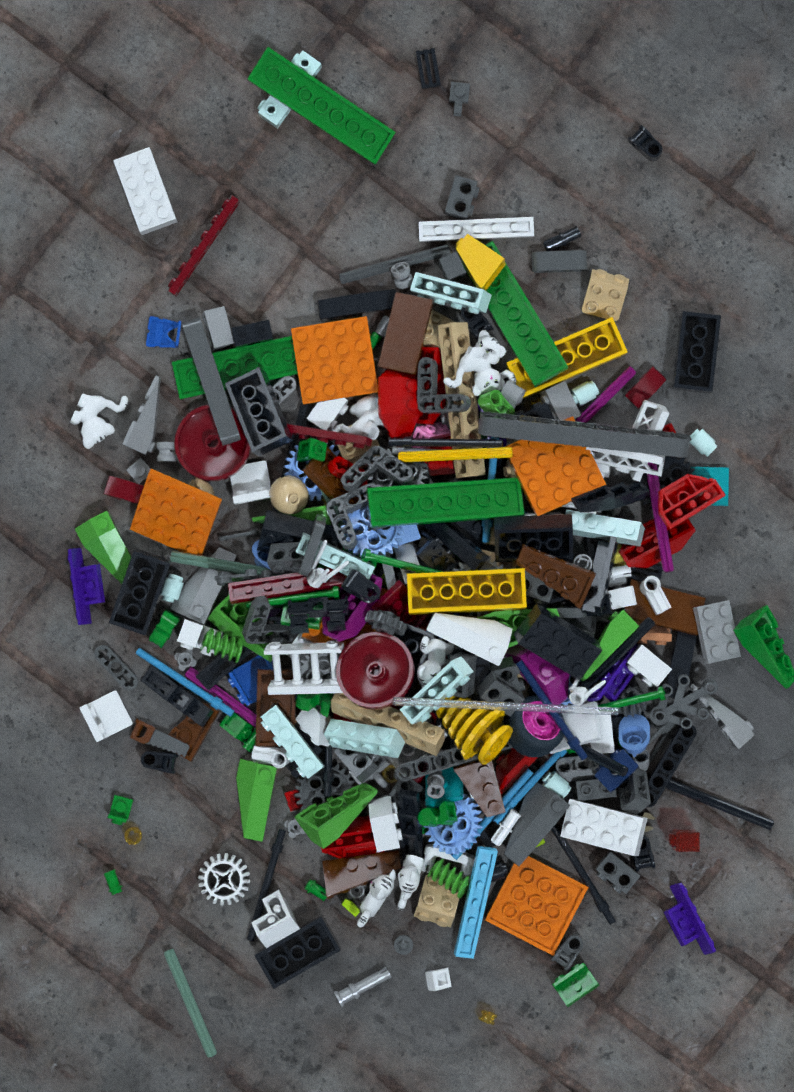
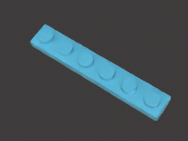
(475, 902)

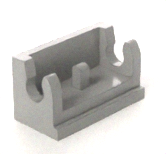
(217, 328)

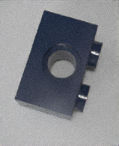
(612, 781)

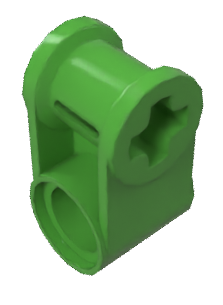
(495, 402)

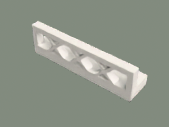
(657, 423)
(644, 458)

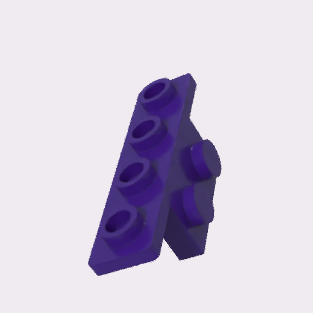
(86, 585)
(616, 679)
(686, 922)

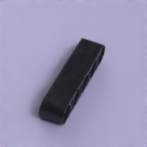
(675, 759)

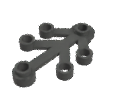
(224, 577)
(680, 703)

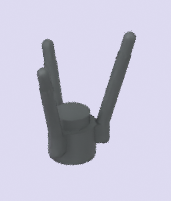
(667, 729)

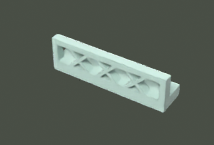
(334, 557)

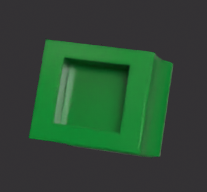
(164, 629)
(309, 701)
(443, 816)

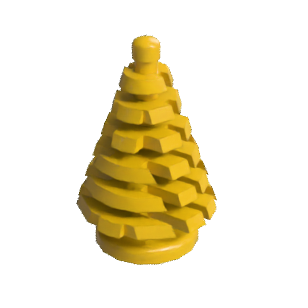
(476, 730)

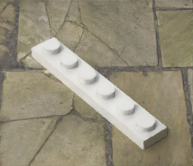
(476, 228)

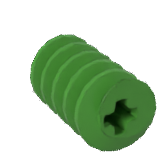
(222, 644)
(449, 878)

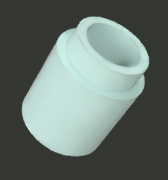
(584, 392)
(703, 442)
(172, 588)
(556, 783)

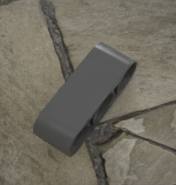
(559, 261)

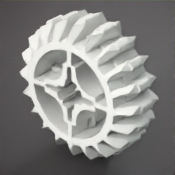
(231, 885)

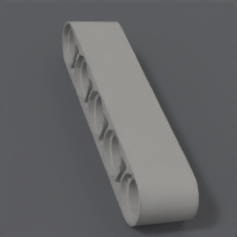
(575, 773)

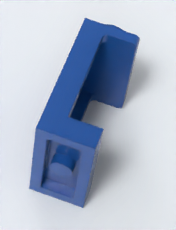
(245, 679)

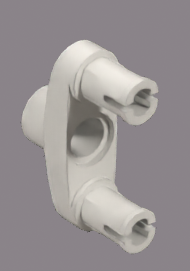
(431, 853)

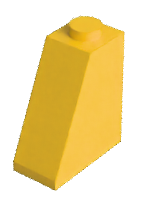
(479, 261)

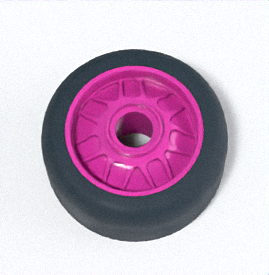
(533, 732)

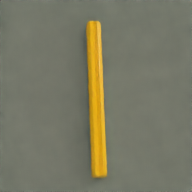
(456, 454)

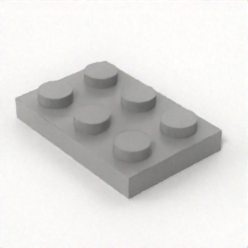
(716, 632)

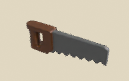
(158, 739)

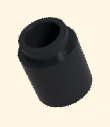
(499, 871)

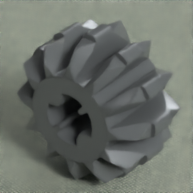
(635, 708)

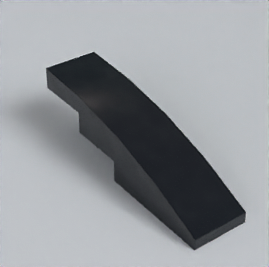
(356, 304)
(610, 498)
(681, 660)
(220, 668)
(177, 696)
(410, 827)

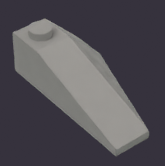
(142, 432)
(201, 591)
(731, 725)

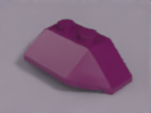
(357, 612)
(549, 677)

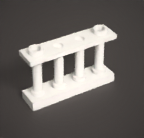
(297, 684)

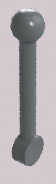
(253, 532)

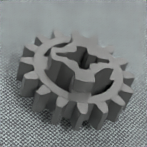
(385, 622)

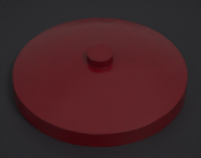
(201, 448)
(375, 670)

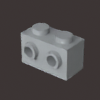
(560, 402)

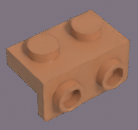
(657, 634)

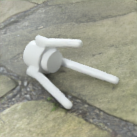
(318, 575)
(580, 694)

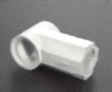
(655, 597)
(270, 756)

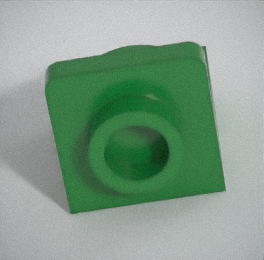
(311, 449)
(237, 727)
(120, 809)

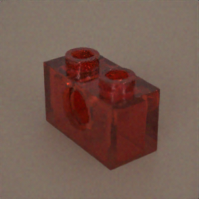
(685, 840)

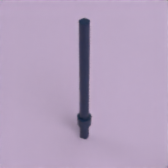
(573, 741)

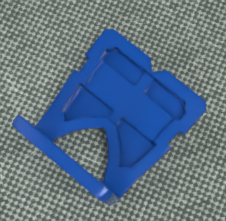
(158, 333)

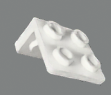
(251, 483)
(106, 716)

